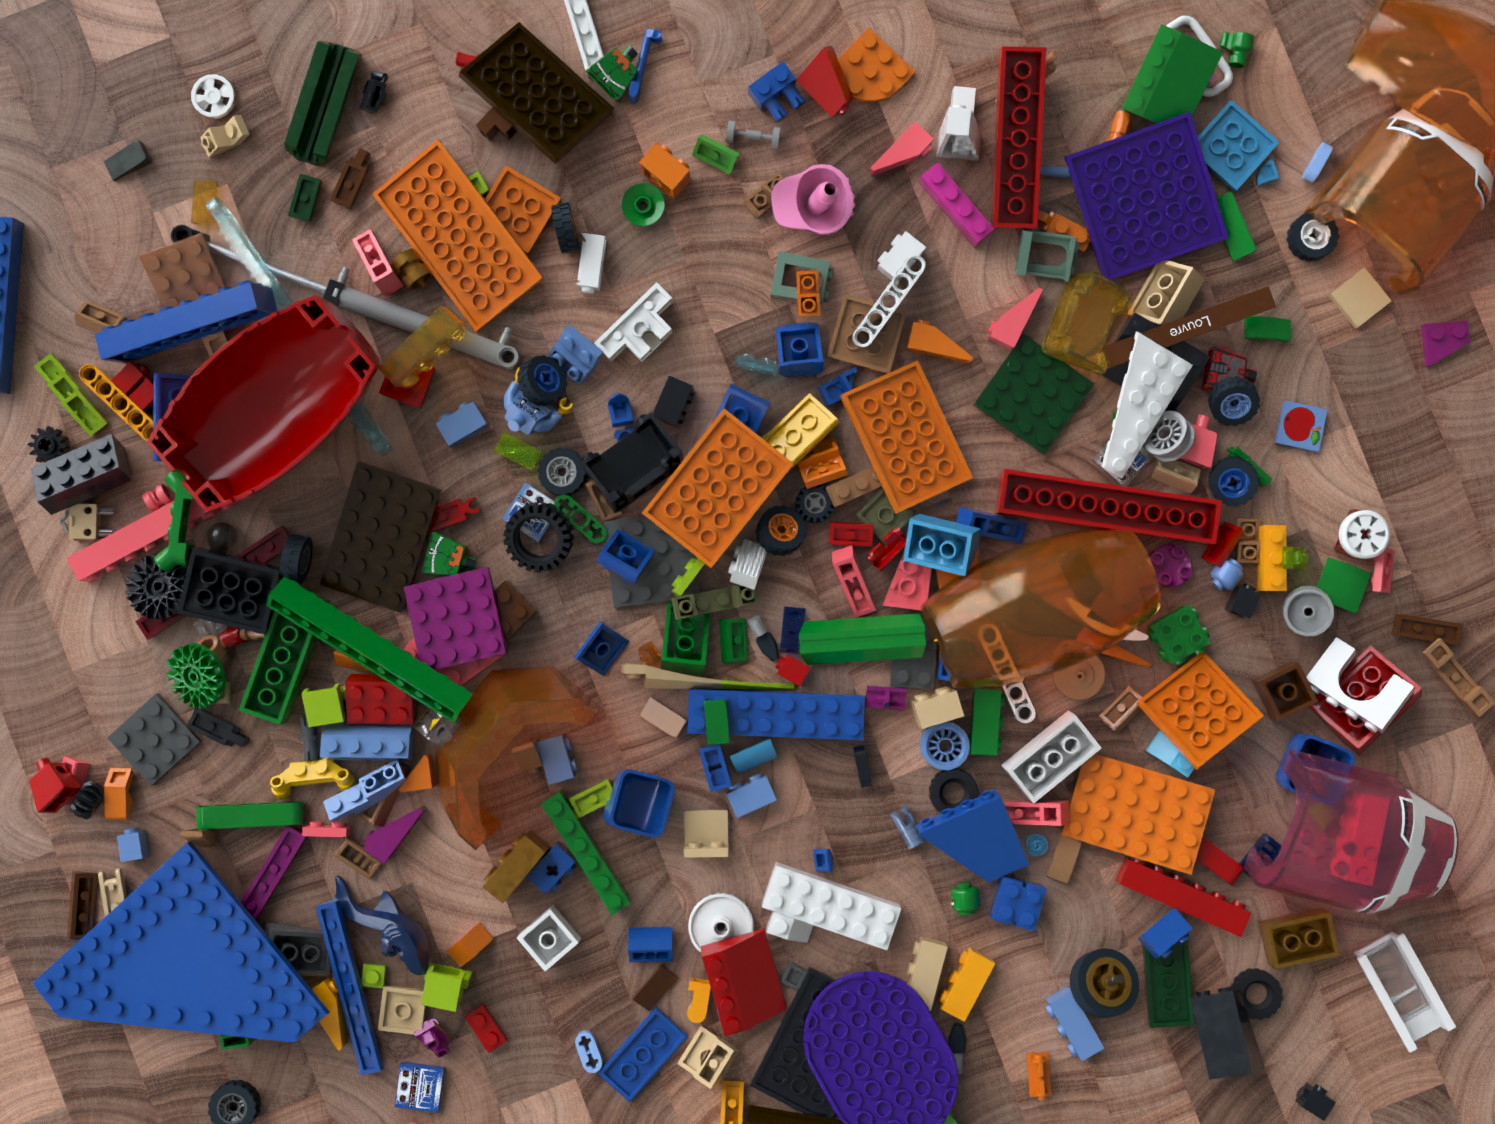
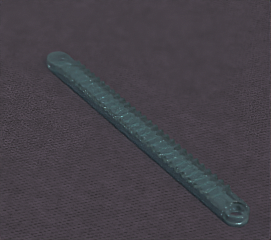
(262, 274)

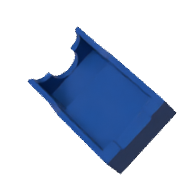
(745, 407)

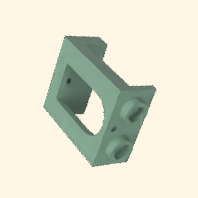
(1062, 271)
(779, 290)

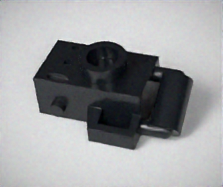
(374, 92)

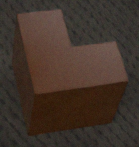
(494, 123)

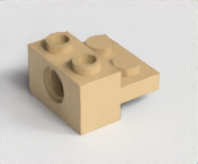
(717, 1062)

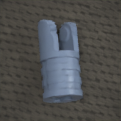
(909, 830)

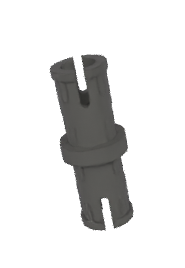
(309, 740)

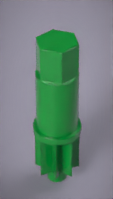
(1263, 478)

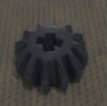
(87, 800)

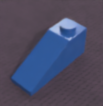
(992, 524)

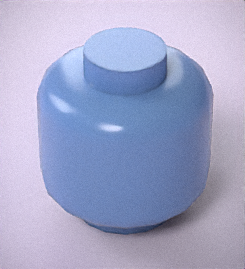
(1228, 575)

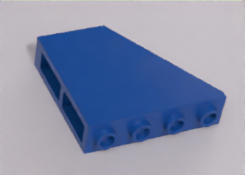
(977, 836)

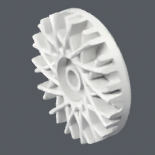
(716, 909)

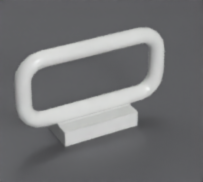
(1203, 37)

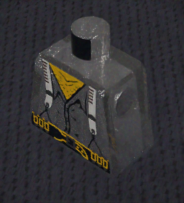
(436, 727)

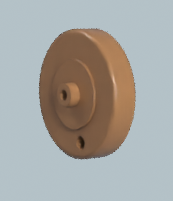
(1082, 679)

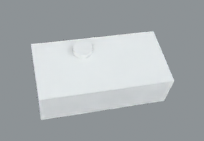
(1051, 756)

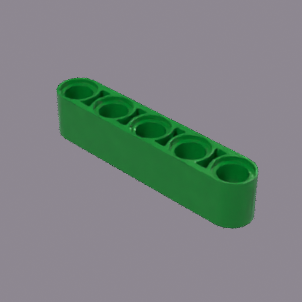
(249, 815)

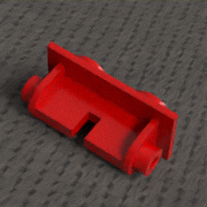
(882, 555)

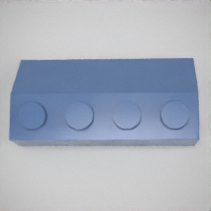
(367, 742)

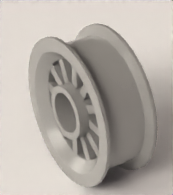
(1170, 437)

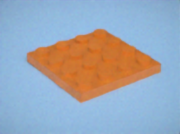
(1200, 710)

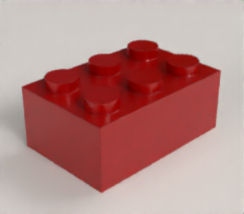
(377, 701)

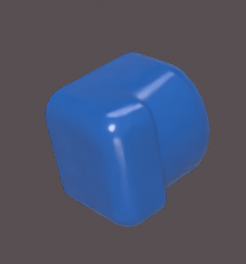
(639, 803)

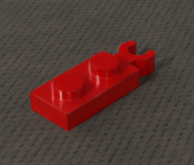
(452, 513)

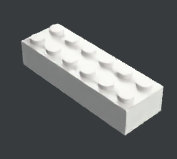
(831, 906)

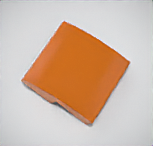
(822, 464)

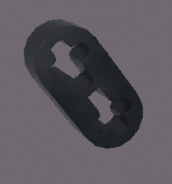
(862, 766)

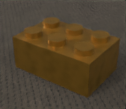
(515, 865)
(1299, 938)

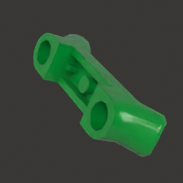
(178, 551)

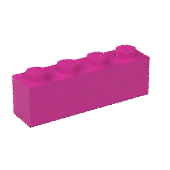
(956, 205)

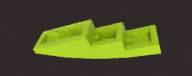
(71, 394)

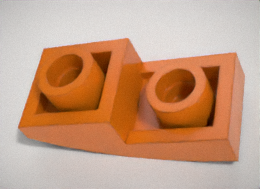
(808, 293)

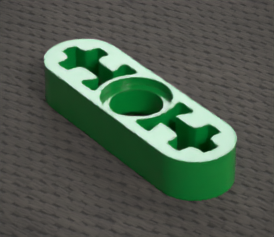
(588, 534)

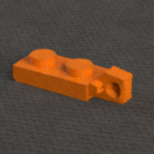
(1058, 224)

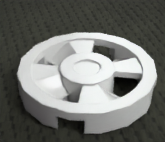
(213, 96)

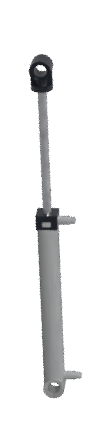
(378, 309)

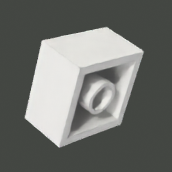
(549, 938)

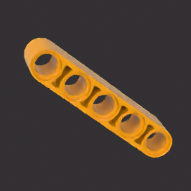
(115, 399)

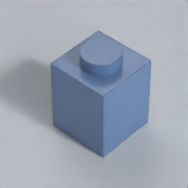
(133, 844)

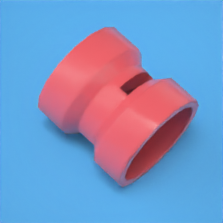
(158, 497)

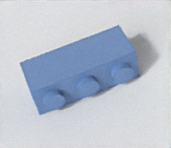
(1073, 1024)

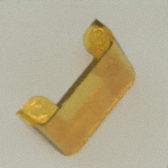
(1084, 320)

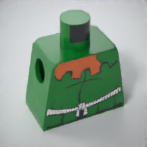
(614, 71)
(446, 556)

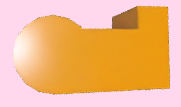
(698, 1007)

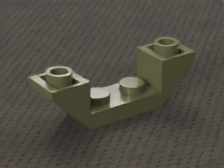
(713, 601)

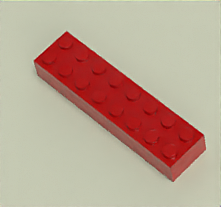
(1018, 137)

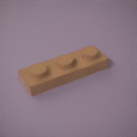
(853, 487)

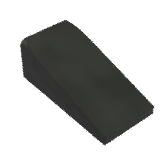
(128, 160)

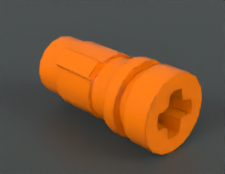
(1120, 125)

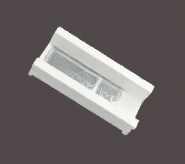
(1403, 988)

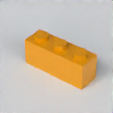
(1270, 567)
(966, 983)

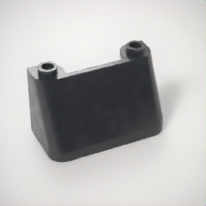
(633, 463)

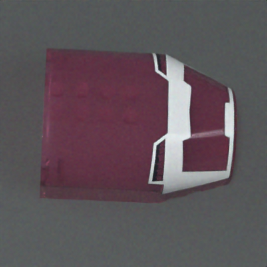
(1358, 839)

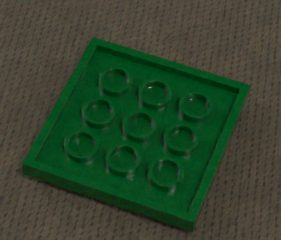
(1033, 394)

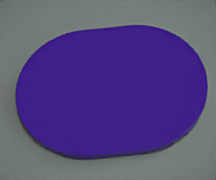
(880, 1052)

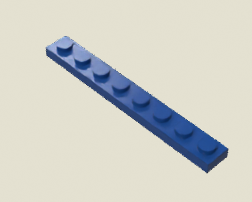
(349, 987)

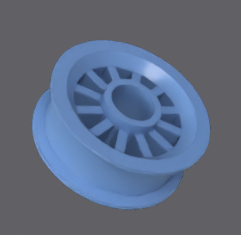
(957, 759)

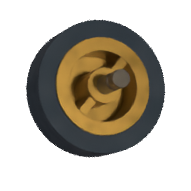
(1104, 983)

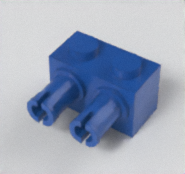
(771, 87)

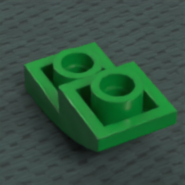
(1267, 328)

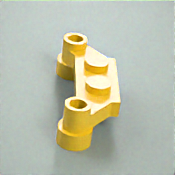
(310, 773)

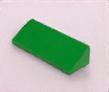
(1239, 241)

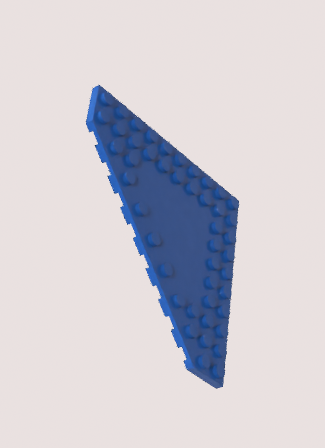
(184, 961)

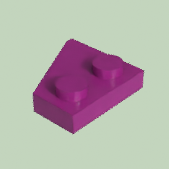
(1443, 339)

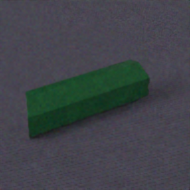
(321, 102)

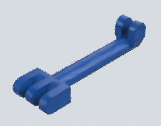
(650, 36)

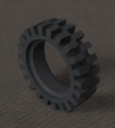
(524, 557)

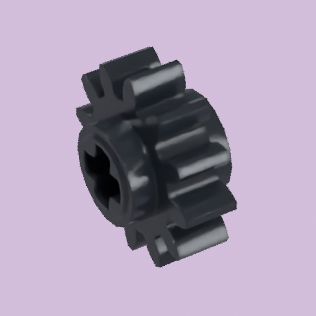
(42, 441)

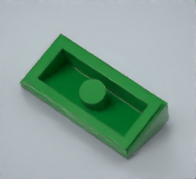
(733, 640)

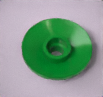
(640, 194)

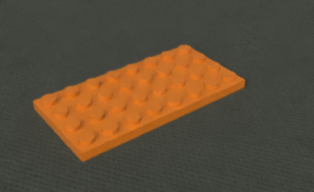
(458, 235)

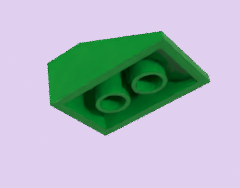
(685, 643)

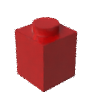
(792, 669)

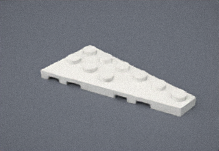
(1145, 393)

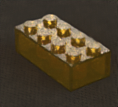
(423, 347)

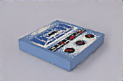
(535, 527)

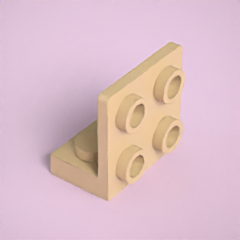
(706, 833)

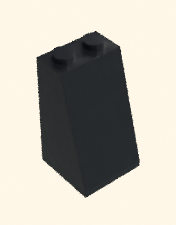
(1226, 1034)

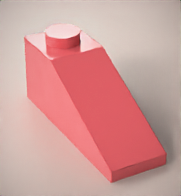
(906, 149)
(377, 263)
(1011, 324)
(853, 581)
(1040, 813)

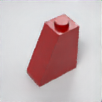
(827, 83)

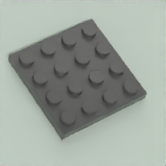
(662, 569)

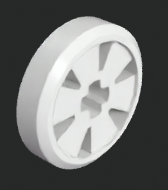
(1377, 534)

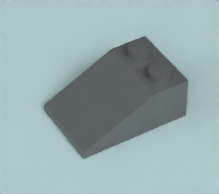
(301, 947)

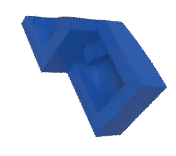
(833, 389)

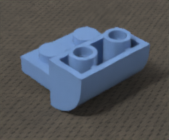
(576, 355)

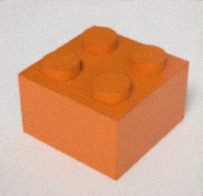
(665, 170)

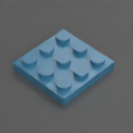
(1235, 145)

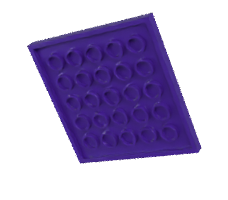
(1146, 196)

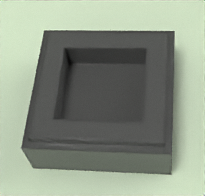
(793, 975)

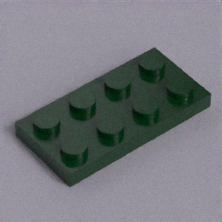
(1168, 988)

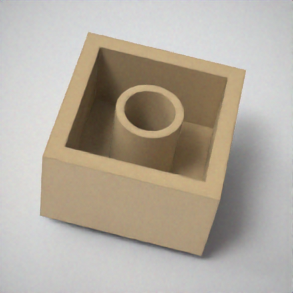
(936, 708)

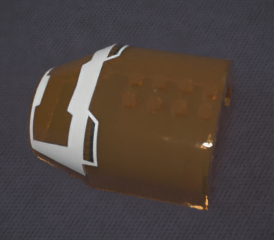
(1409, 192)

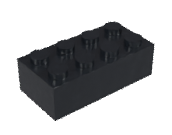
(81, 474)

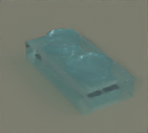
(748, 362)

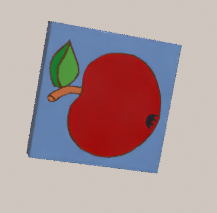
(1300, 426)

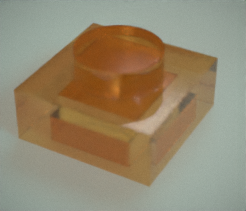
(648, 654)

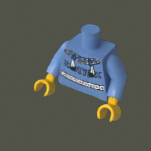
(526, 415)

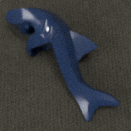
(398, 930)

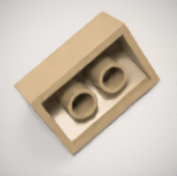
(1167, 293)

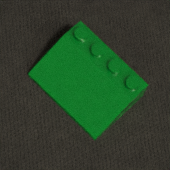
(1172, 76)

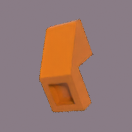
(116, 795)

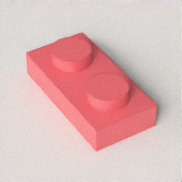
(1383, 570)
(317, 829)

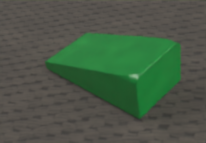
(716, 721)

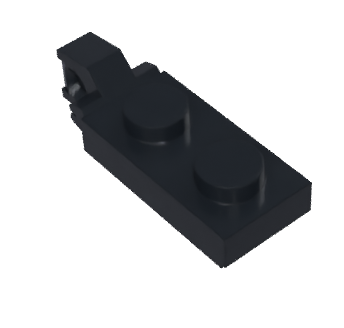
(216, 728)

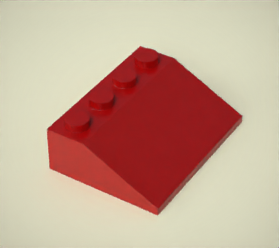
(1362, 682)
(743, 981)

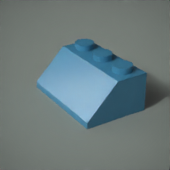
(941, 544)

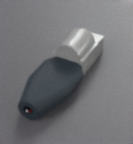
(763, 638)
(958, 1043)

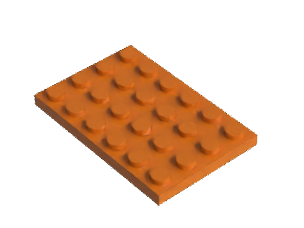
(906, 436)
(717, 488)
(1139, 812)

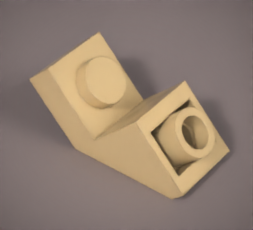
(225, 137)

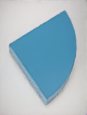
(1267, 173)

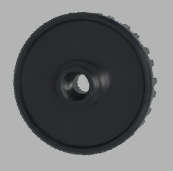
(145, 589)

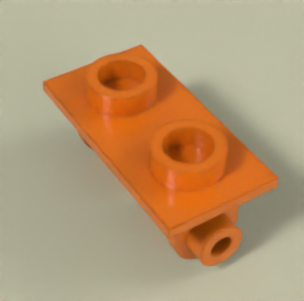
(1039, 1075)

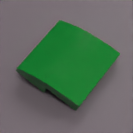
(1344, 584)

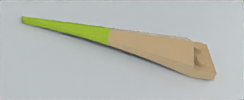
(662, 679)

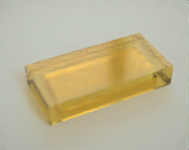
(203, 192)

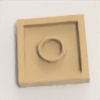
(1359, 298)
(401, 1009)

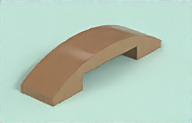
(1456, 678)

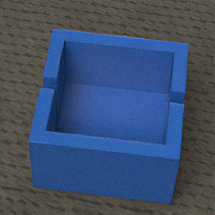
(1017, 903)

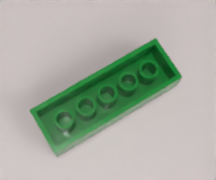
(278, 670)

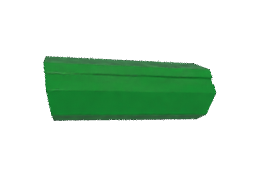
(862, 639)

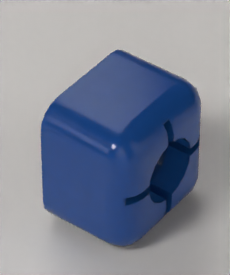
(1314, 746)

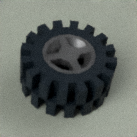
(819, 498)

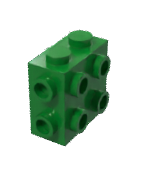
(1178, 635)

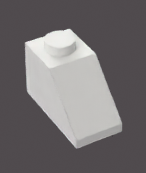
(788, 928)

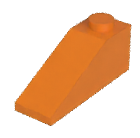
(932, 342)

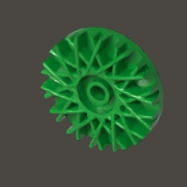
(196, 675)

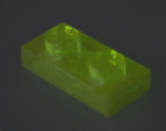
(518, 451)
(1295, 558)

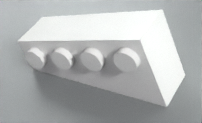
(959, 135)

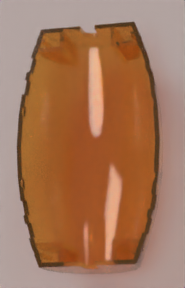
(1434, 63)
(1042, 607)

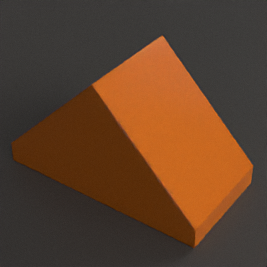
(421, 777)
(470, 945)

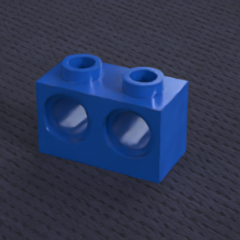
(715, 767)

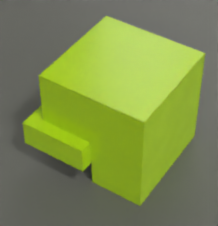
(325, 705)
(445, 986)

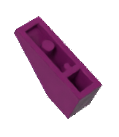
(388, 838)

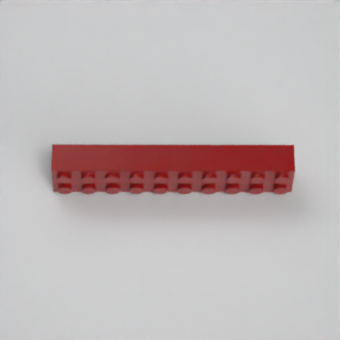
(1108, 507)

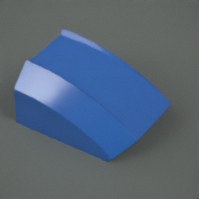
(799, 349)

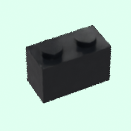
(673, 402)

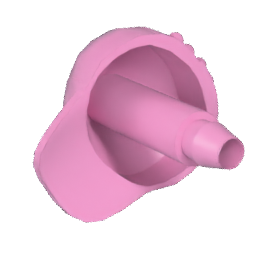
(814, 200)

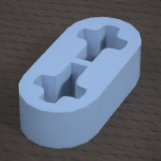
(1317, 162)
(593, 1049)

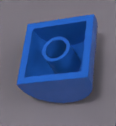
(625, 556)

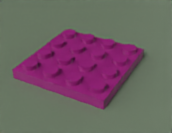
(456, 619)

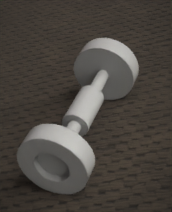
(751, 134)

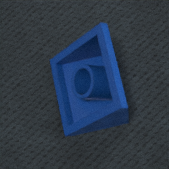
(601, 648)

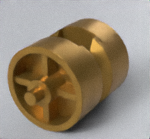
(413, 272)

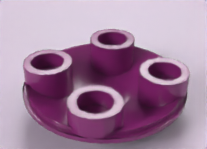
(1171, 565)

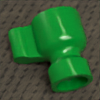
(1240, 44)

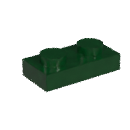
(305, 198)

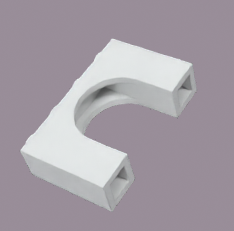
(1376, 712)

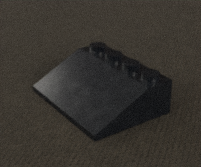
(1189, 353)
(228, 590)

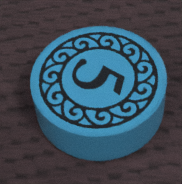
(1036, 844)

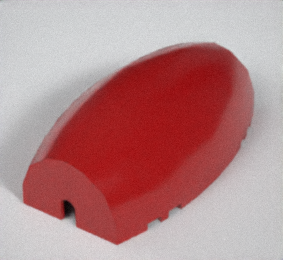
(264, 402)

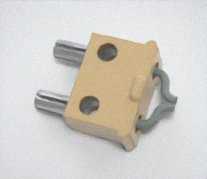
(82, 521)

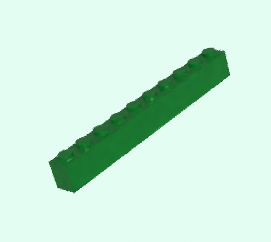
(369, 649)

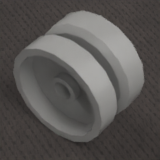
(1308, 597)

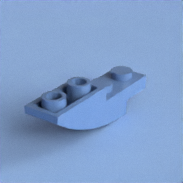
(366, 793)

